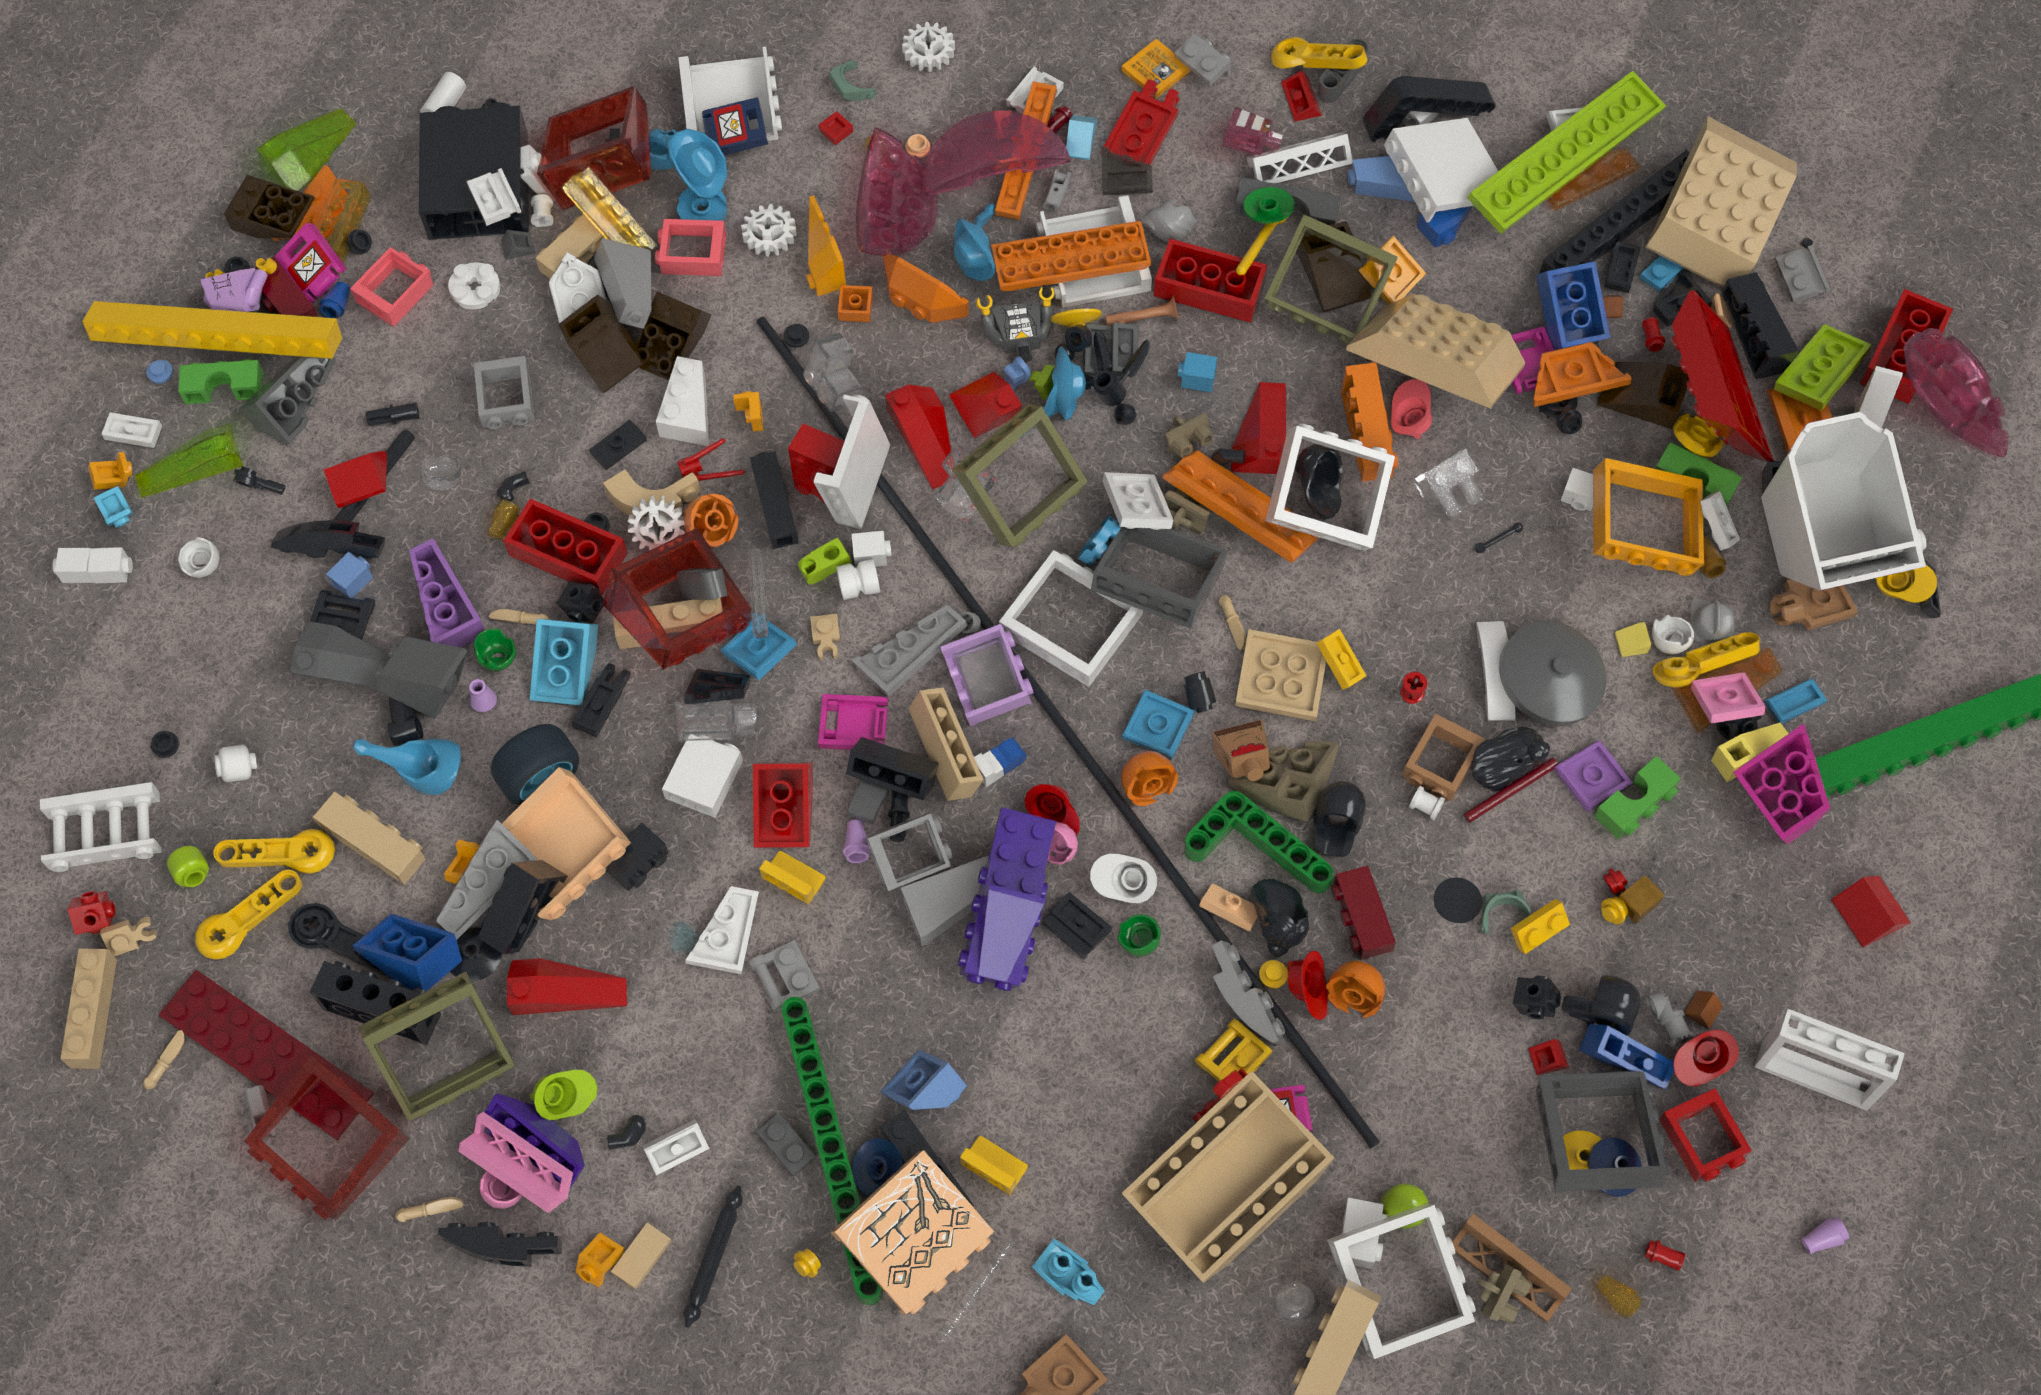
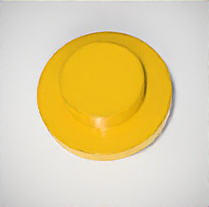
(1614, 910)
(1273, 974)
(806, 1263)

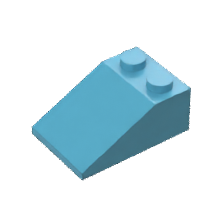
(562, 661)

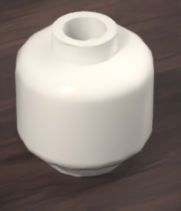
(234, 763)

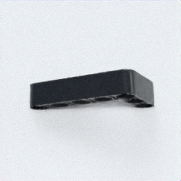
(1424, 95)

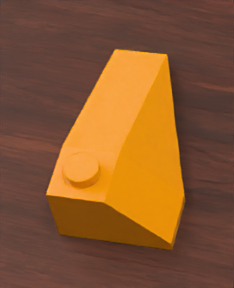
(824, 257)

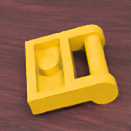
(1247, 1055)

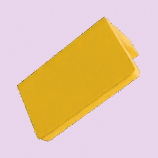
(792, 876)
(993, 1164)

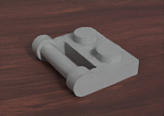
(792, 970)

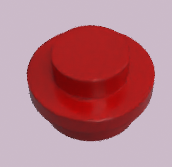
(1615, 881)

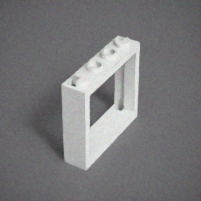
(1277, 514)
(1048, 650)
(1835, 1045)
(1445, 1248)

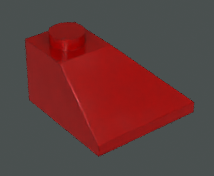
(986, 403)

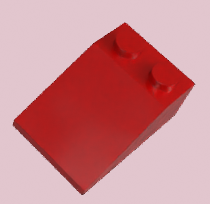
(782, 804)

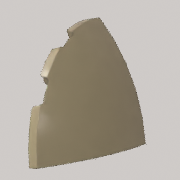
(1292, 780)

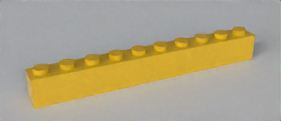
(213, 329)

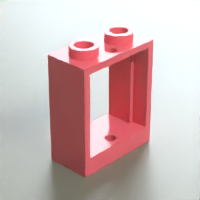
(691, 265)
(378, 272)

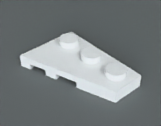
(727, 935)

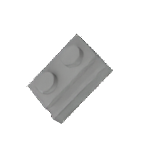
(1802, 274)

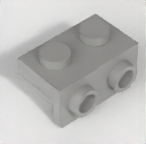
(1203, 59)

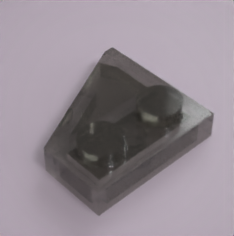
(1124, 175)

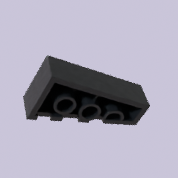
(1759, 326)

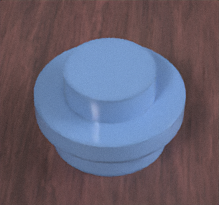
(159, 371)

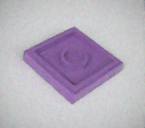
(1592, 775)

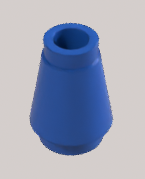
(335, 301)

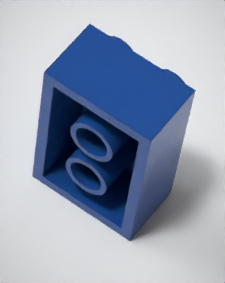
(1573, 305)

